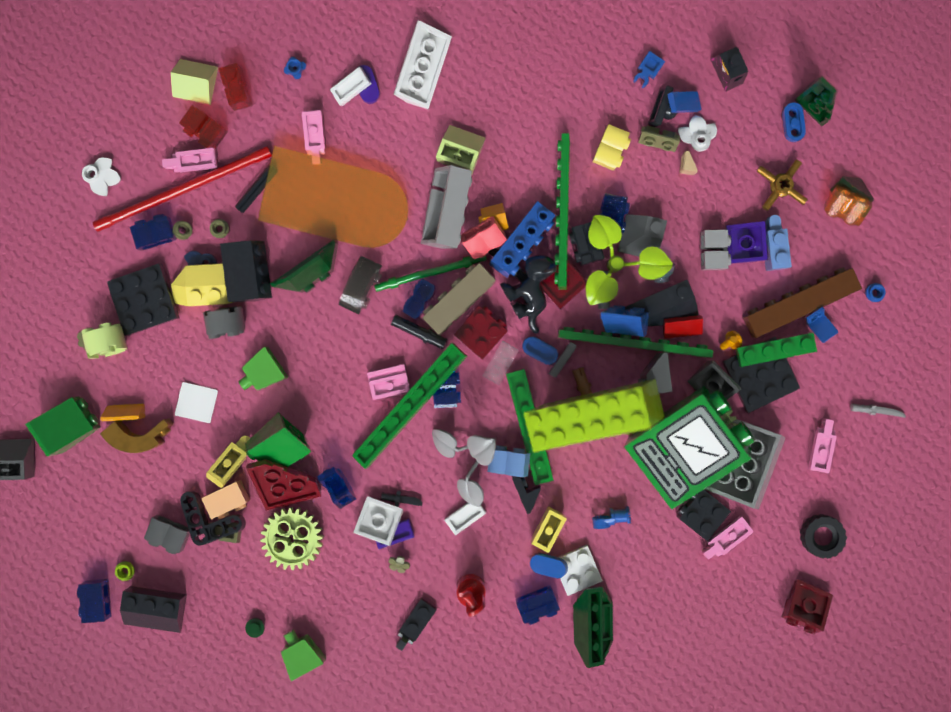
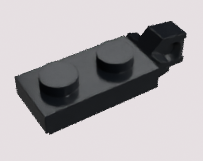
(415, 623)

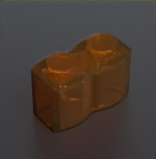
(848, 206)

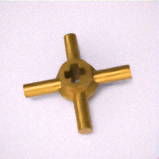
(775, 184)

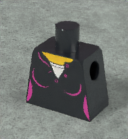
(730, 67)

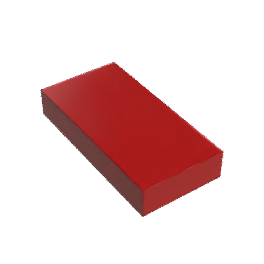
(683, 326)

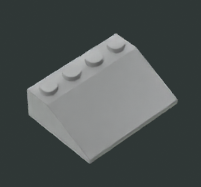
(749, 481)

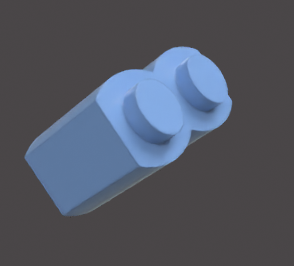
(510, 462)

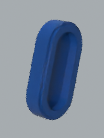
(540, 350)
(548, 565)

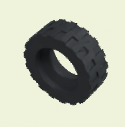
(838, 536)

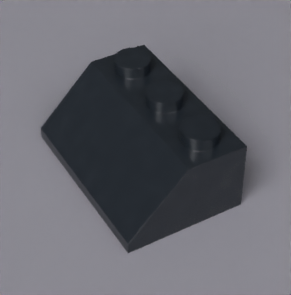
(246, 271)
(153, 609)

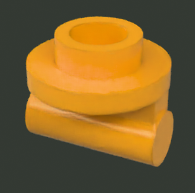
(732, 340)

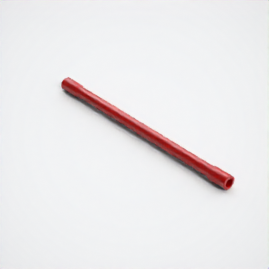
(255, 157)

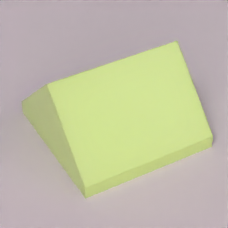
(193, 81)

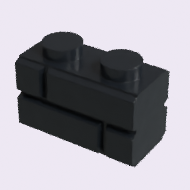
(585, 252)

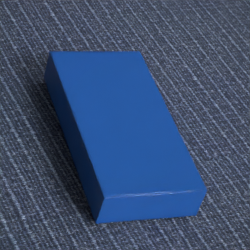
(684, 102)

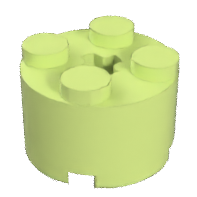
(105, 341)

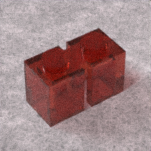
(237, 94)
(203, 127)

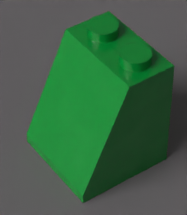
(63, 426)
(278, 442)

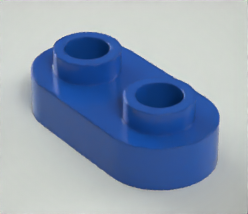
(793, 123)

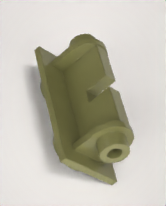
(667, 141)

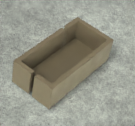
(459, 299)

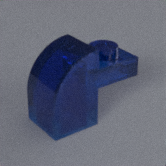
(337, 486)

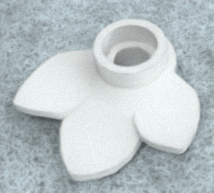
(698, 130)
(103, 176)

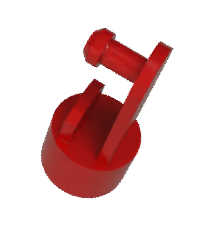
(471, 593)

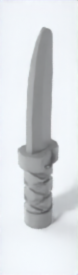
(873, 409)

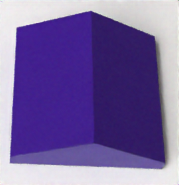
(748, 242)

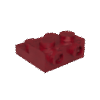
(481, 331)
(807, 607)

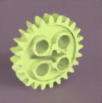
(289, 555)

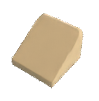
(687, 164)

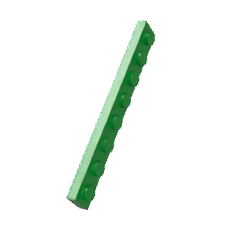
(563, 203)
(642, 343)
(409, 405)

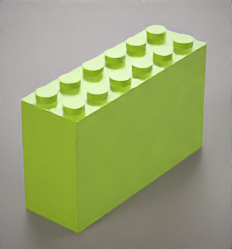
(595, 415)

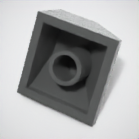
(641, 233)

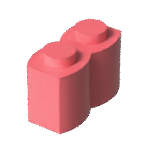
(483, 238)

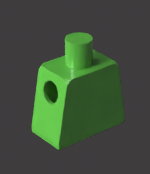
(262, 371)
(301, 655)

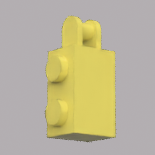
(228, 462)

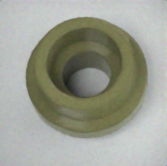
(214, 225)
(186, 226)

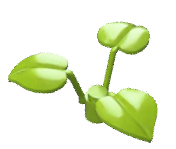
(603, 288)

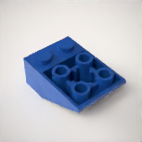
(624, 321)

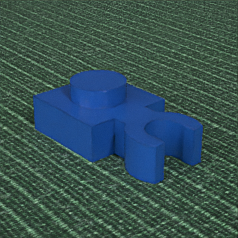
(649, 67)

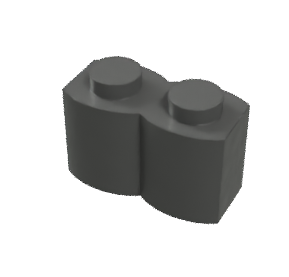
(167, 534)

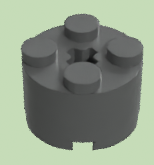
(223, 321)

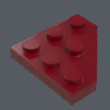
(281, 485)

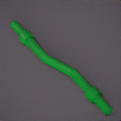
(395, 282)

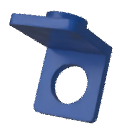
(821, 325)

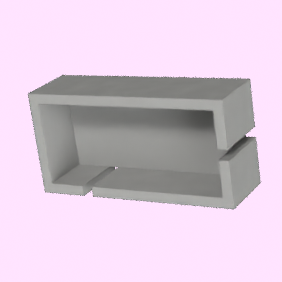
(446, 208)

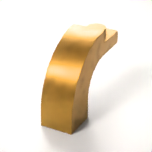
(124, 440)

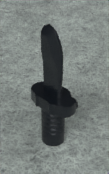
(402, 499)

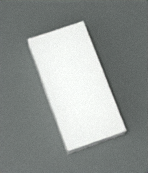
(350, 86)
(464, 517)

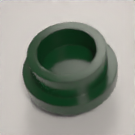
(255, 627)

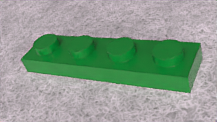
(776, 349)

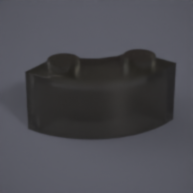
(360, 284)

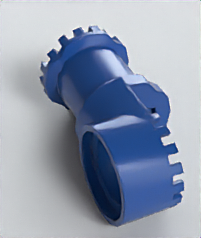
(615, 516)

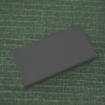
(557, 367)

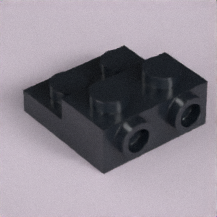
(703, 514)

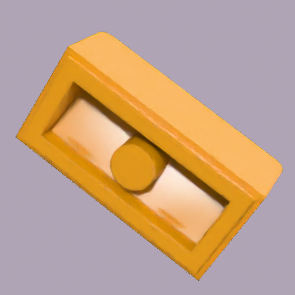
(123, 412)

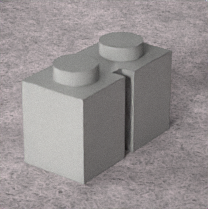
(715, 259)

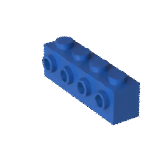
(522, 239)

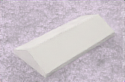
(422, 65)

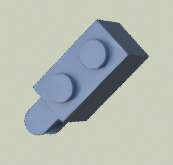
(777, 245)

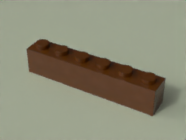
(802, 302)

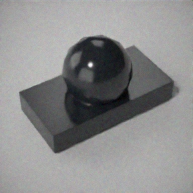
(661, 108)

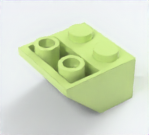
(460, 148)

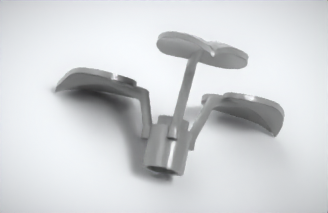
(480, 448)

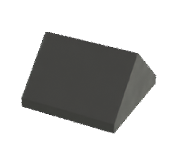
(714, 378)

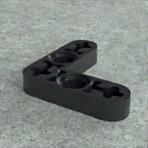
(208, 529)

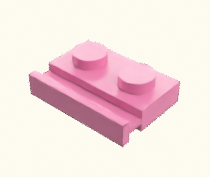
(388, 382)

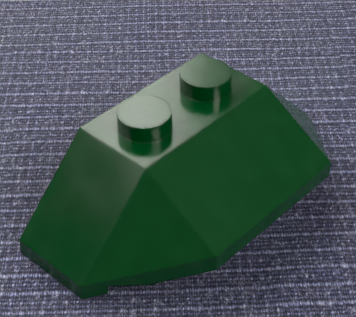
(309, 271)
(593, 626)

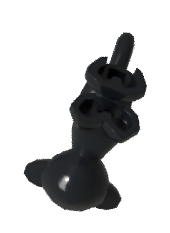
(537, 269)

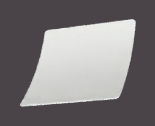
(196, 402)

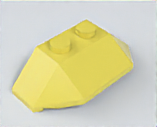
(200, 285)

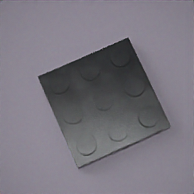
(143, 299)
(762, 381)

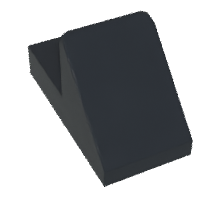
(527, 497)

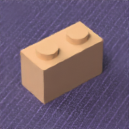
(228, 498)

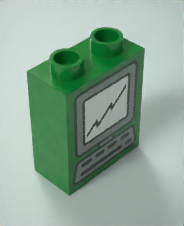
(691, 446)

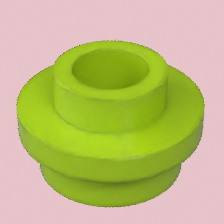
(119, 571)

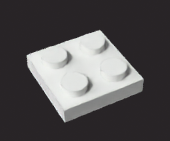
(378, 521)
(581, 570)

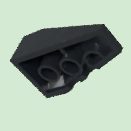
(669, 303)

